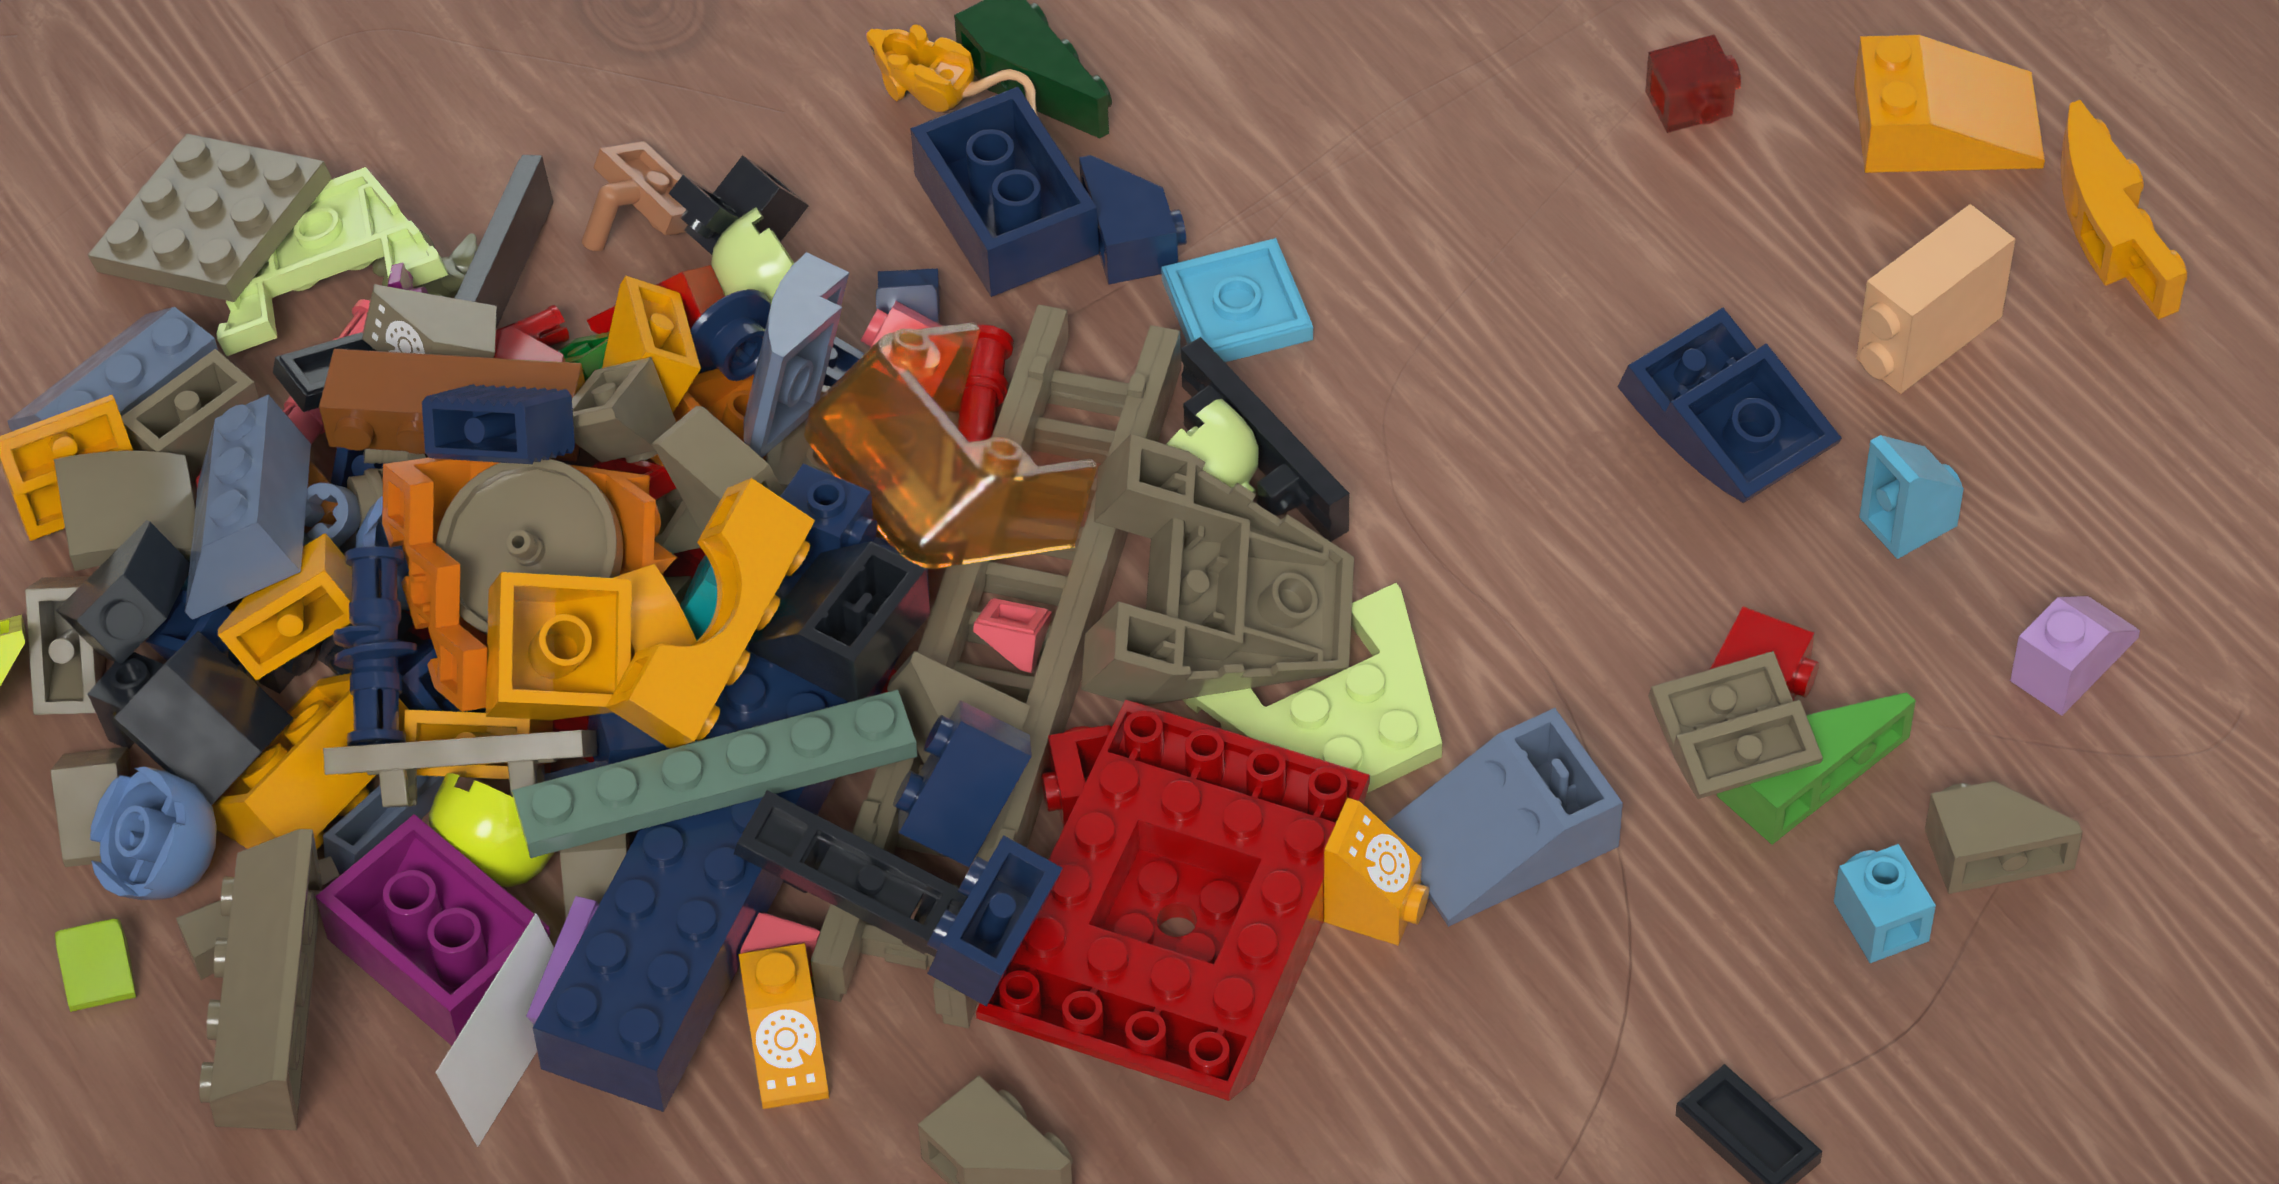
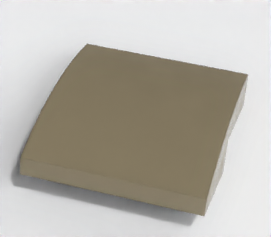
(115, 493)
(1734, 725)

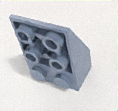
(1510, 818)

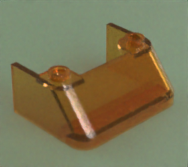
(928, 485)

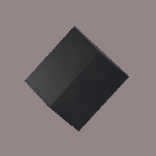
(202, 718)

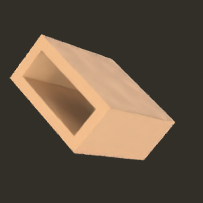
(1934, 298)

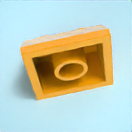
(556, 644)

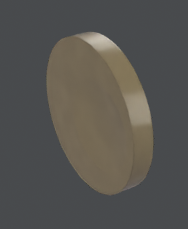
(528, 522)

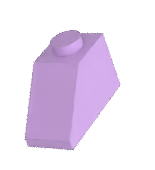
(2069, 650)

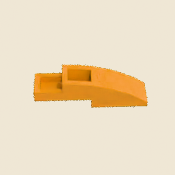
(2102, 205)

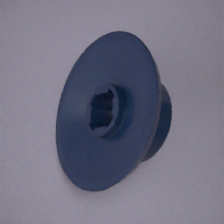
(732, 334)

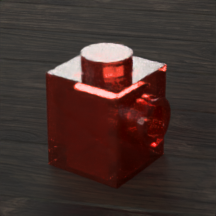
(1692, 83)

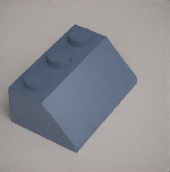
(127, 367)
(248, 506)

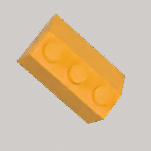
(288, 781)

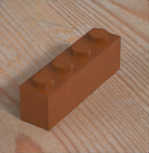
(379, 395)

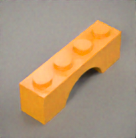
(751, 547)

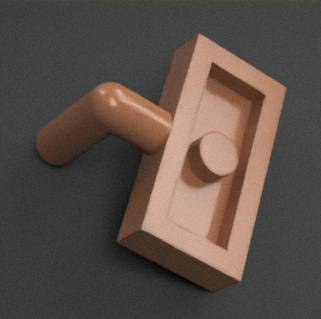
(635, 178)

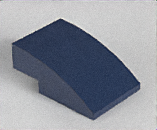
(1728, 407)

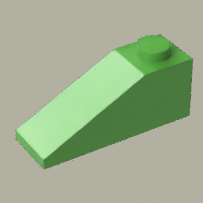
(1850, 744)

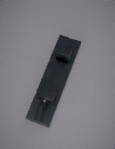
(1290, 469)
(847, 871)

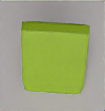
(95, 964)

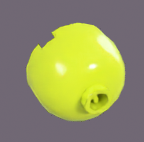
(485, 831)

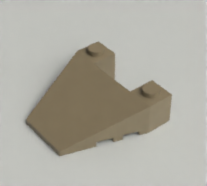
(1228, 587)

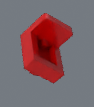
(1070, 761)

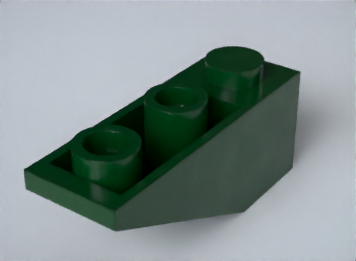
(1020, 39)

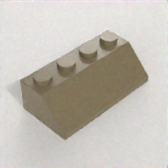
(264, 986)

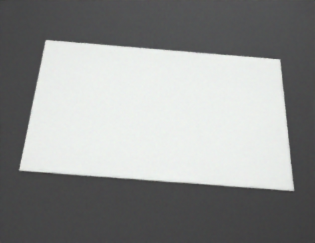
(497, 1037)

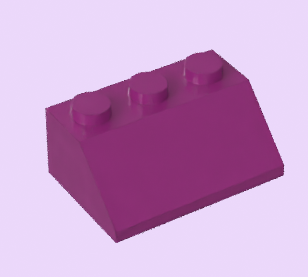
(424, 924)

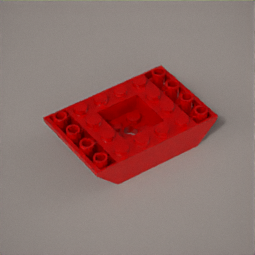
(1193, 831)

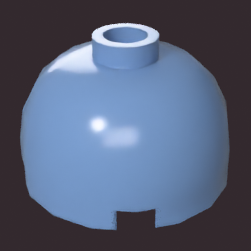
(152, 835)

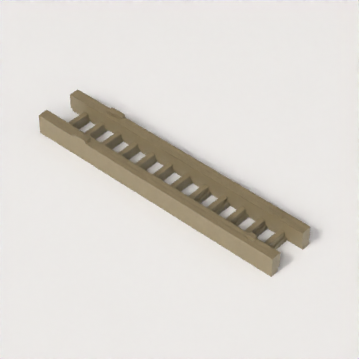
(1080, 604)

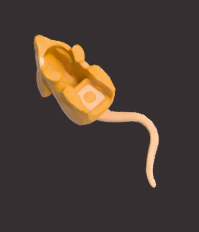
(933, 72)

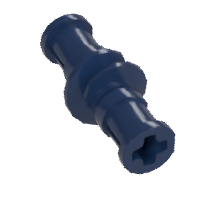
(374, 645)

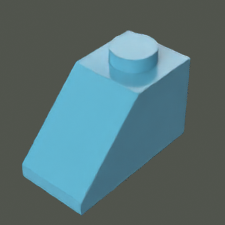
(1908, 495)

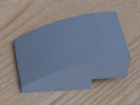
(794, 351)

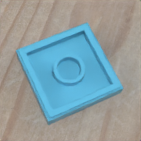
(1238, 301)

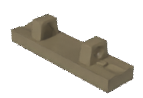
(399, 761)

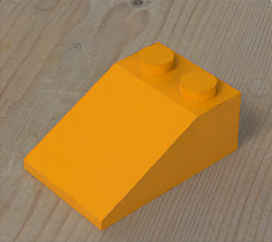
(1942, 108)

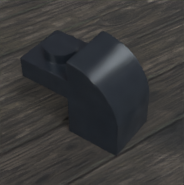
(741, 191)

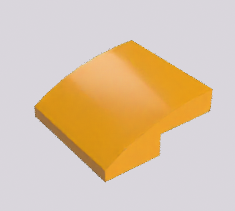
(30, 453)

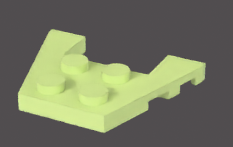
(339, 232)
(1362, 718)

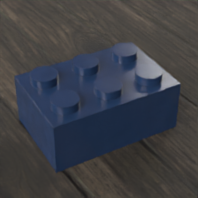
(1005, 191)

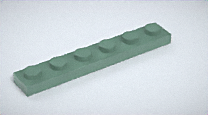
(714, 773)

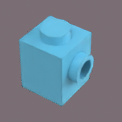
(1884, 902)

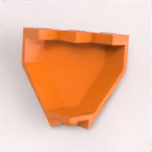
(412, 511)

